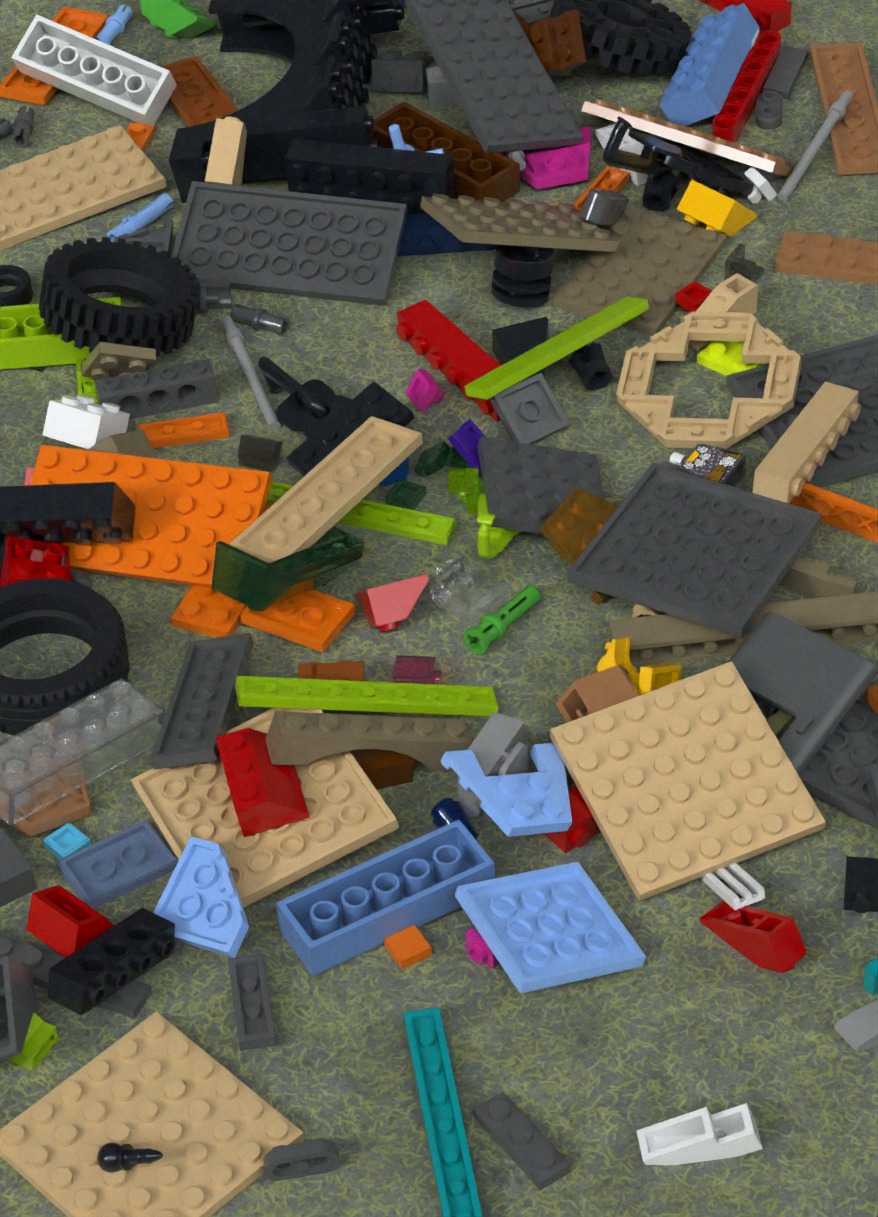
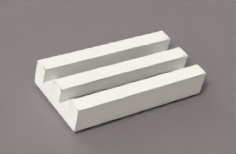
(739, 882)

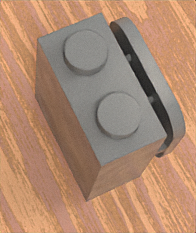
(499, 751)

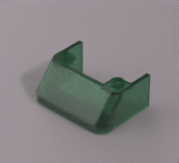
(267, 584)

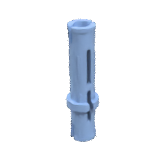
(115, 25)
(142, 217)

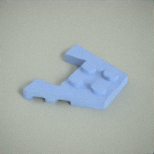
(521, 801)

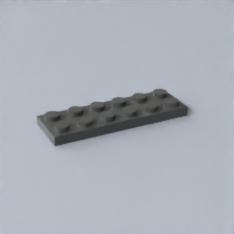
(201, 701)

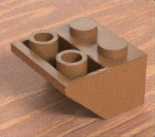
(596, 693)

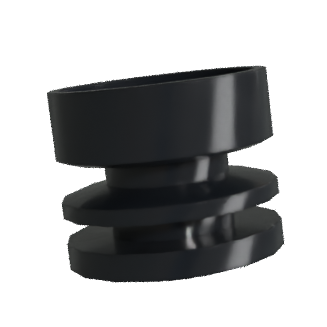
(522, 275)

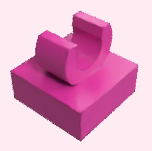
(424, 390)

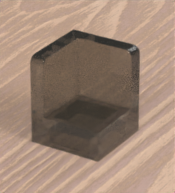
(738, 264)

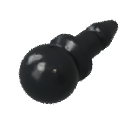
(114, 1157)

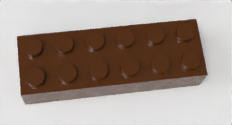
(475, 171)

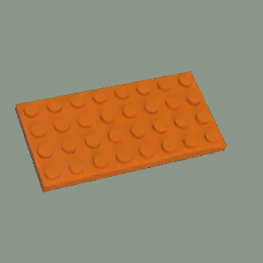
(177, 511)

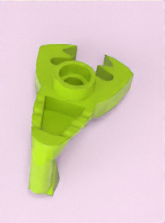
(490, 539)

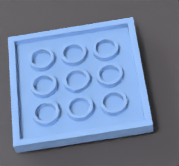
(549, 927)

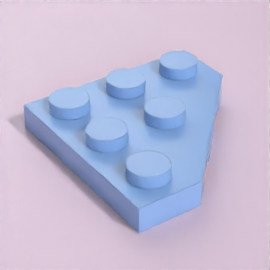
(204, 900)

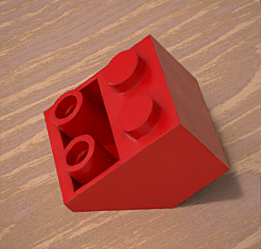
(34, 560)
(64, 920)

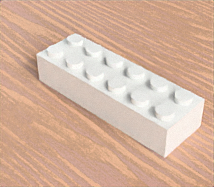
(94, 71)

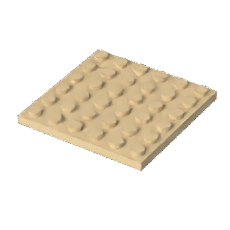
(686, 780)
(198, 803)
(153, 1094)

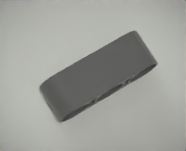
(604, 206)

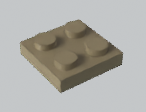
(117, 360)

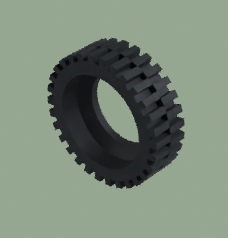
(123, 269)

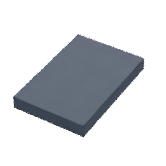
(117, 864)

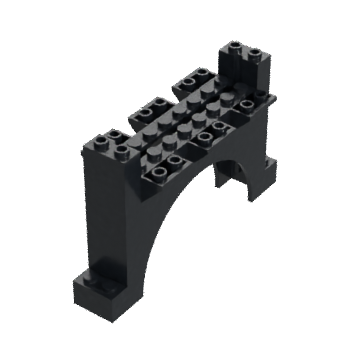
(316, 97)

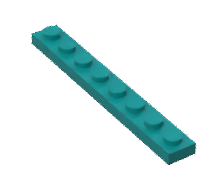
(441, 1114)

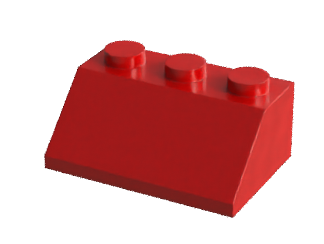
(261, 791)

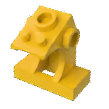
(650, 676)

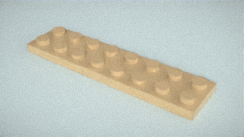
(329, 490)

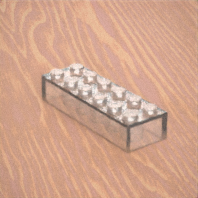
(75, 748)

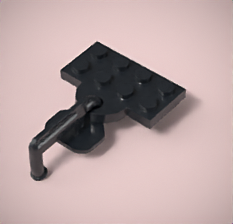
(674, 156)
(325, 416)

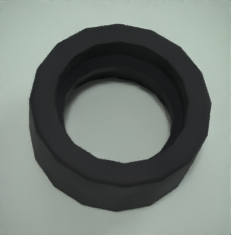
(18, 277)

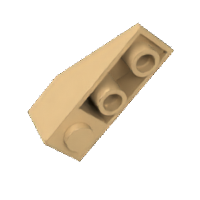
(731, 295)

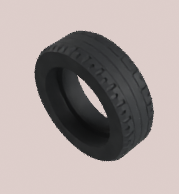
(64, 609)

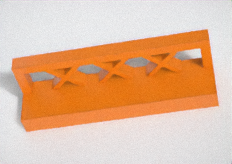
(839, 511)

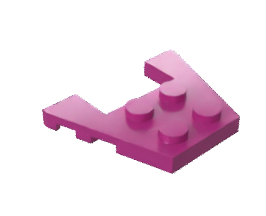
(558, 164)

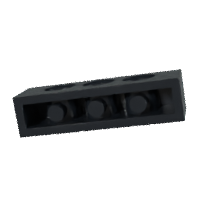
(111, 961)

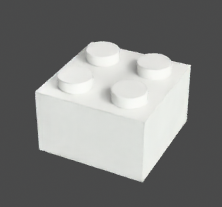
(83, 421)

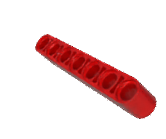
(747, 86)

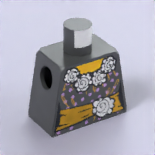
(711, 463)

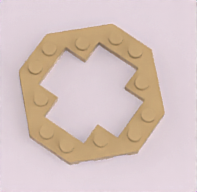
(746, 414)

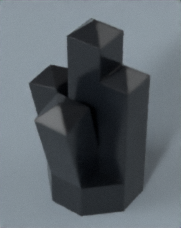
(659, 191)
(591, 366)

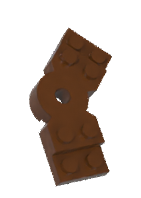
(556, 41)

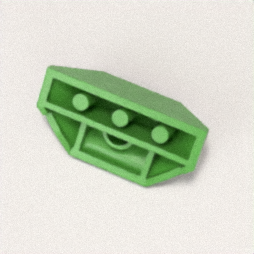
(177, 18)

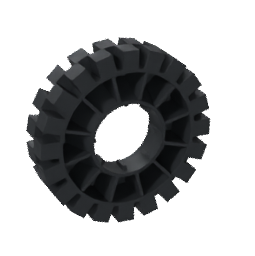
(630, 34)

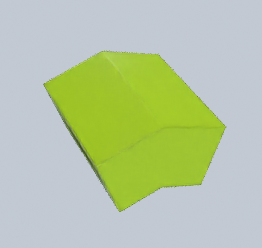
(38, 1042)

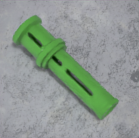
(494, 625)

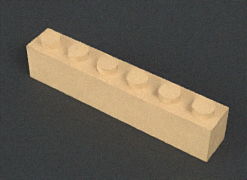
(806, 443)

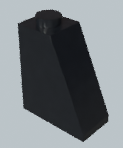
(519, 338)

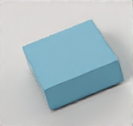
(66, 841)

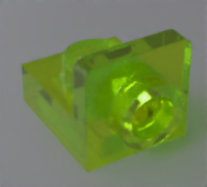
(465, 483)

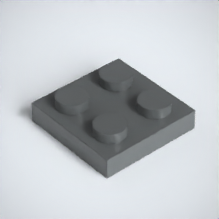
(530, 410)

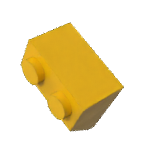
(714, 210)

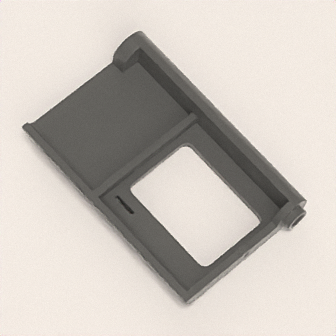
(803, 677)

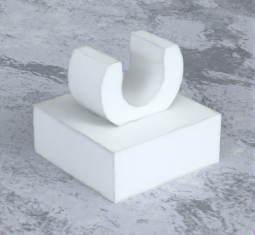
(760, 187)

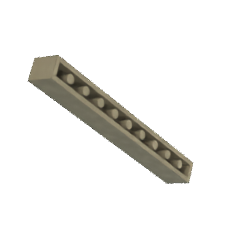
(674, 639)

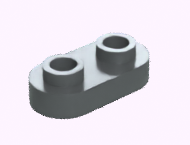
(769, 110)
(301, 1160)

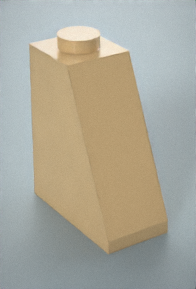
(227, 152)

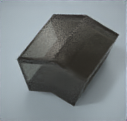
(259, 453)

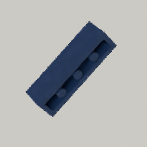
(427, 236)

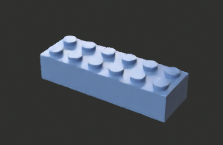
(709, 66)
(382, 897)

